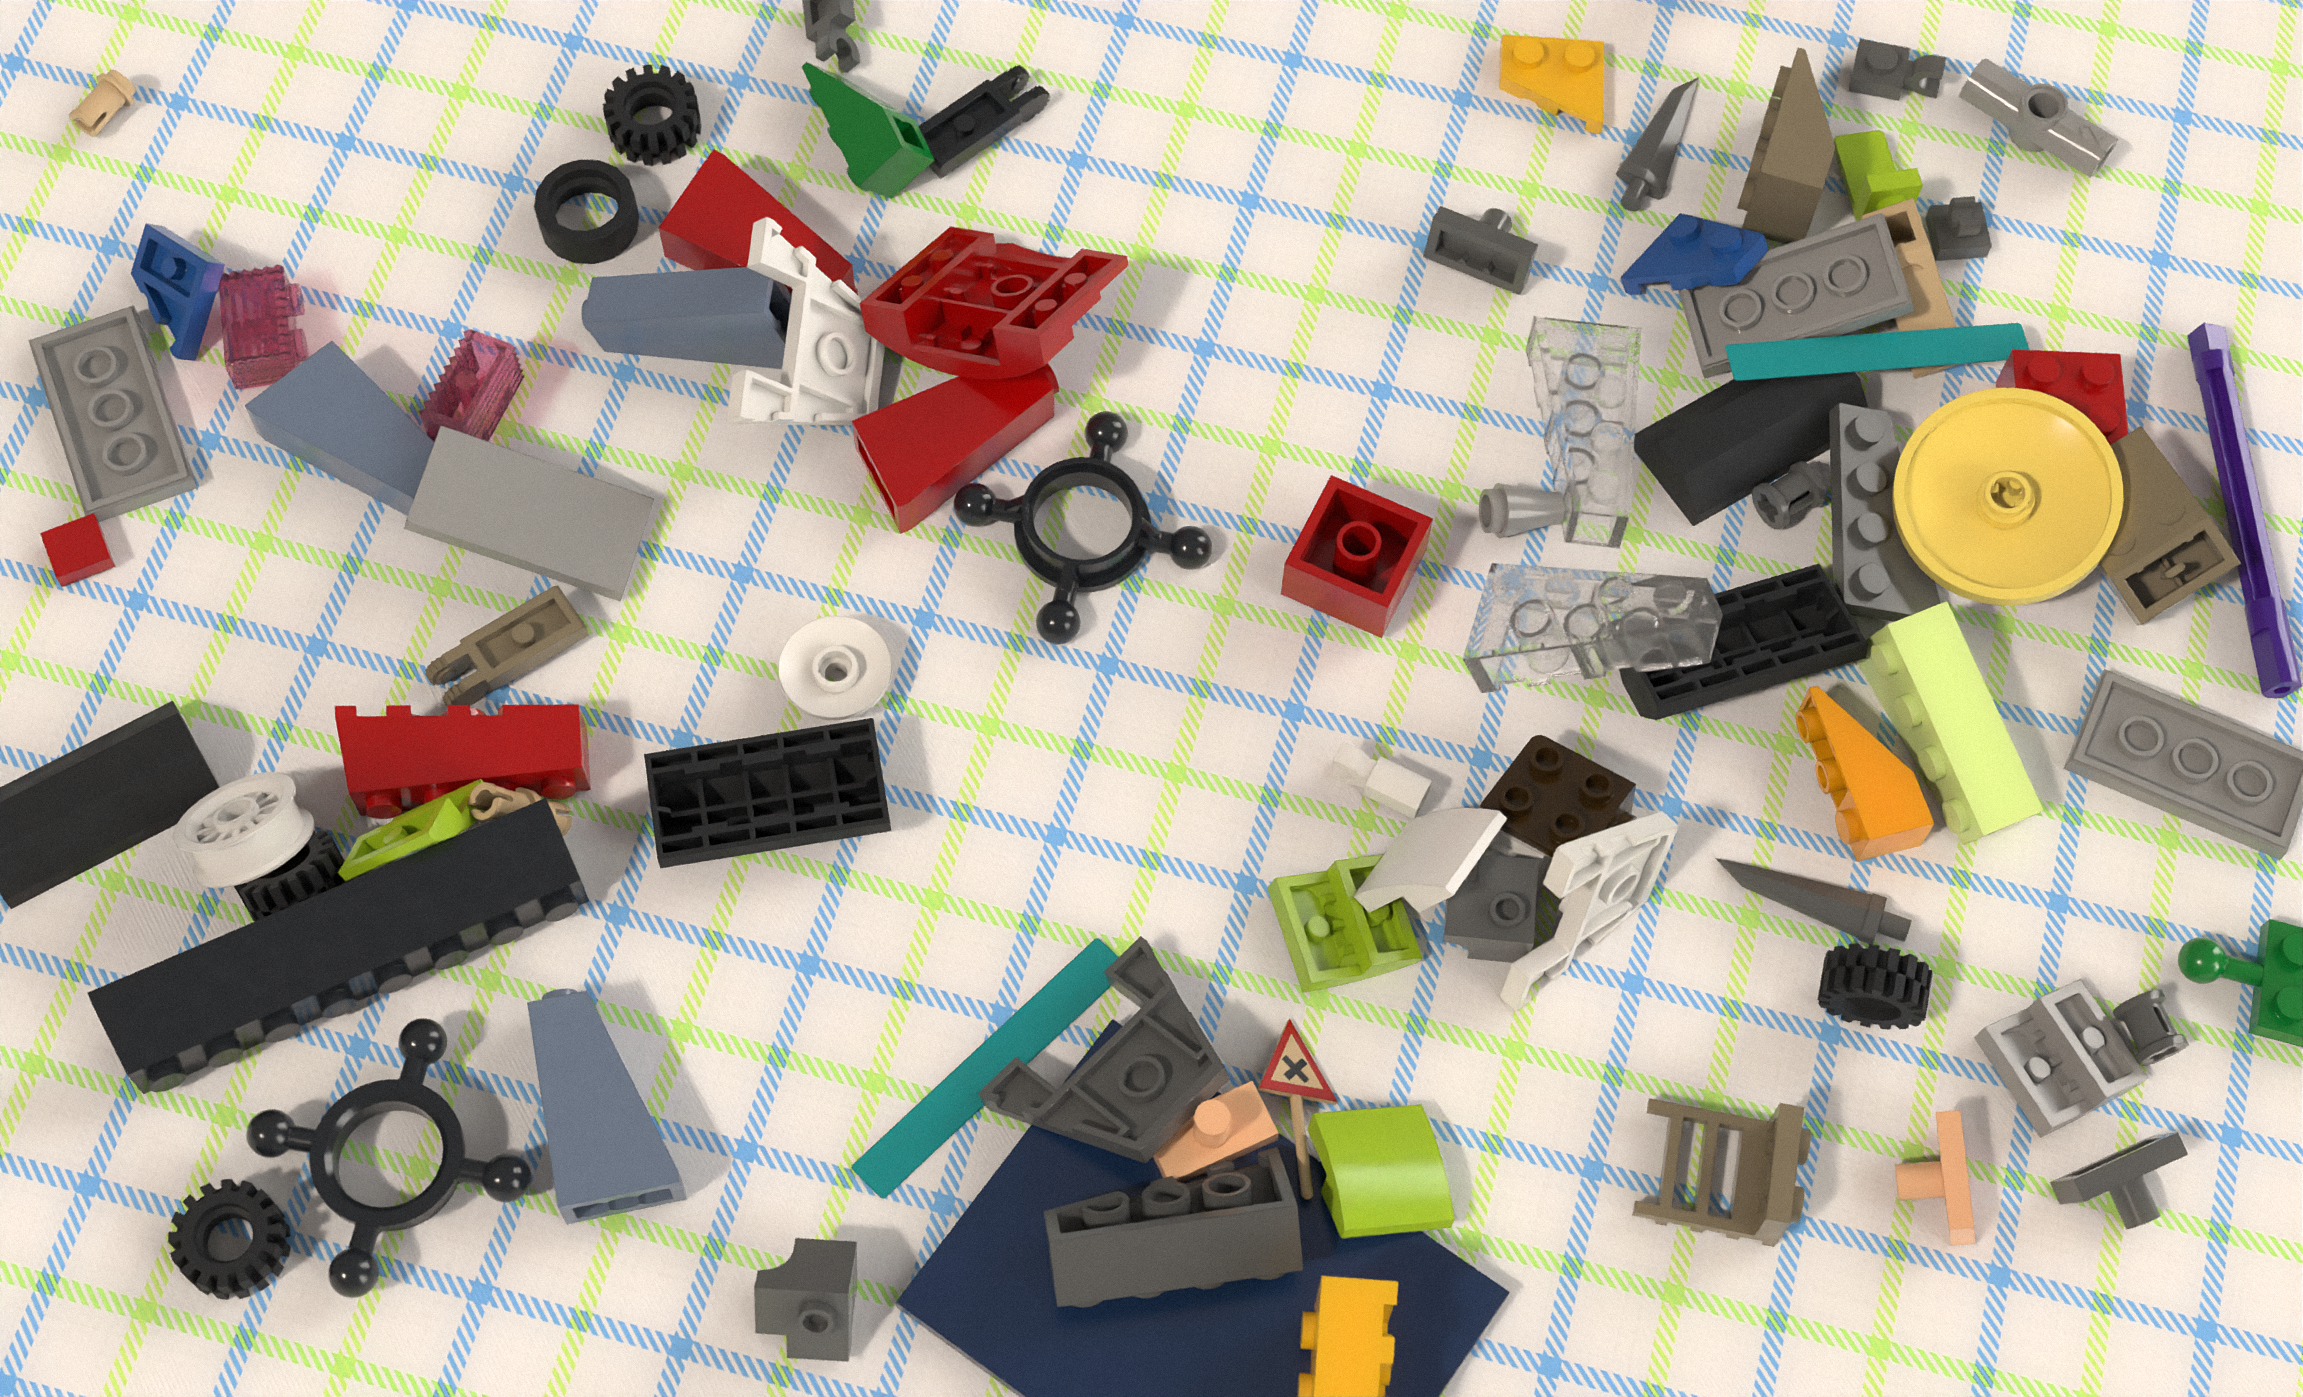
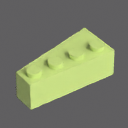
(1949, 722)

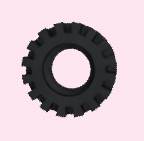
(648, 91)
(300, 878)
(1875, 986)
(205, 1214)

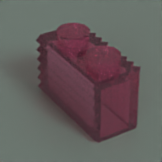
(261, 326)
(474, 387)

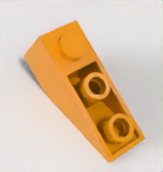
(1871, 788)

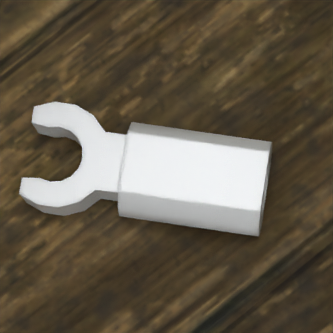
(1381, 780)

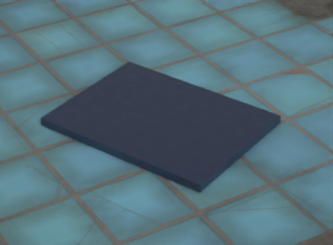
(997, 1305)

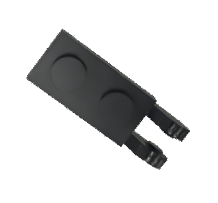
(981, 119)

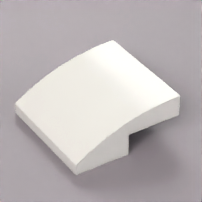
(1430, 858)

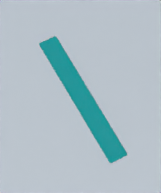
(1874, 351)
(957, 1095)

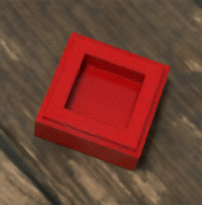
(77, 549)

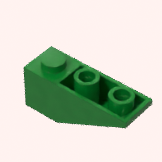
(876, 139)

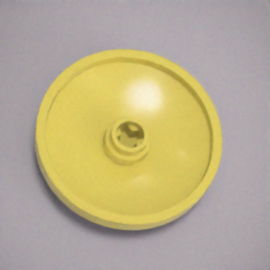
(2007, 496)

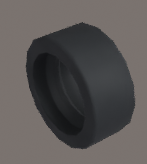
(577, 179)

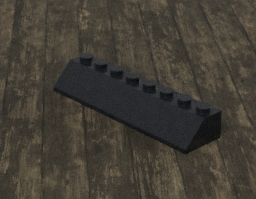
(339, 948)

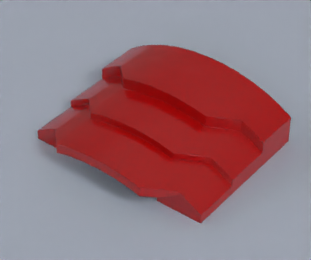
(986, 304)

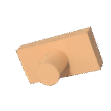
(1218, 1133)
(1943, 1179)

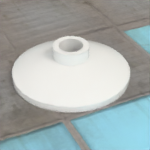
(831, 646)

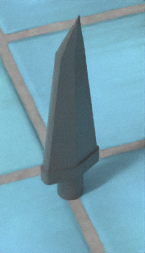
(1652, 156)
(1836, 906)

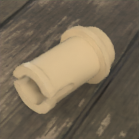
(103, 102)

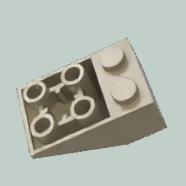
(1788, 158)
(2164, 535)

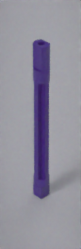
(2264, 607)

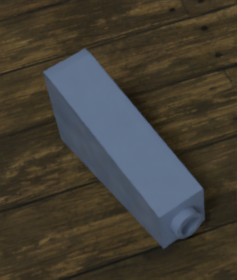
(691, 316)
(344, 426)
(596, 1124)

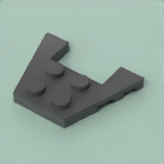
(1136, 1084)

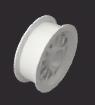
(244, 830)

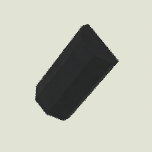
(1742, 437)
(1765, 638)
(766, 793)
(98, 802)

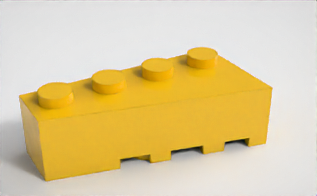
(1349, 1338)

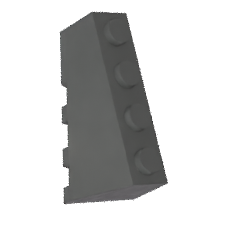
(1177, 1235)

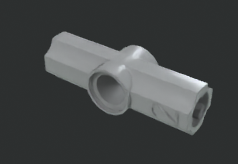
(2038, 117)

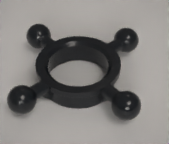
(1058, 619)
(274, 1133)

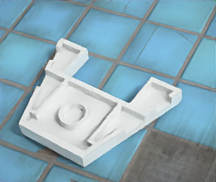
(828, 358)
(1602, 884)

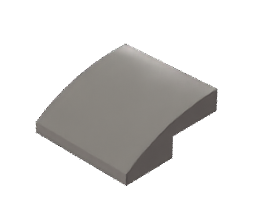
(2060, 1058)

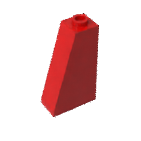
(716, 218)
(948, 437)

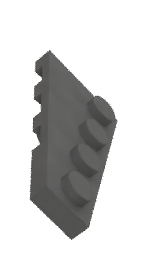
(1869, 559)

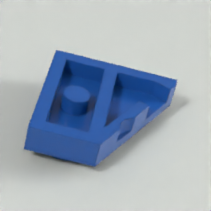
(1696, 254)
(178, 286)

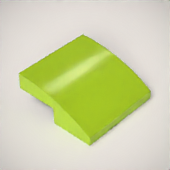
(411, 833)
(1333, 934)
(1381, 1171)

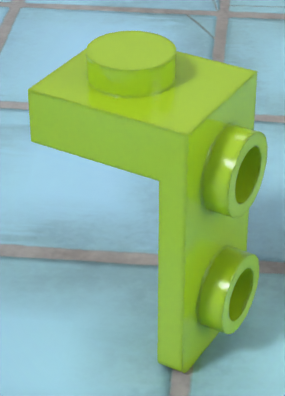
(1871, 173)

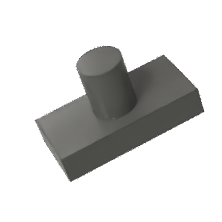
(1481, 248)
(2123, 1178)

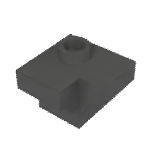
(1496, 911)
(810, 1299)

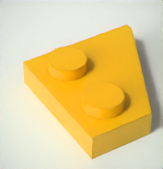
(1556, 75)

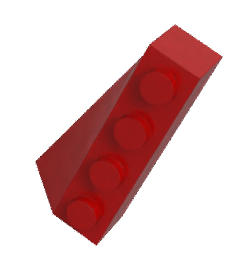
(413, 759)

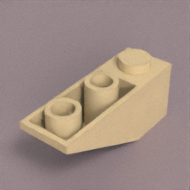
(1920, 275)

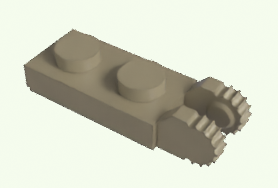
(508, 647)

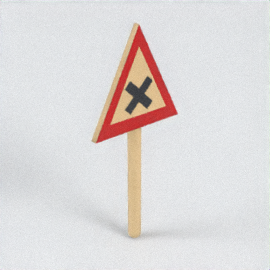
(1296, 1075)

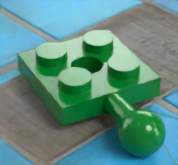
(2275, 977)

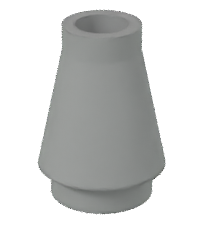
(1518, 509)

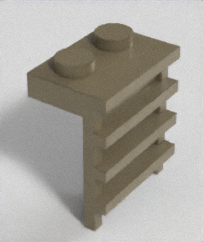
(1764, 1172)

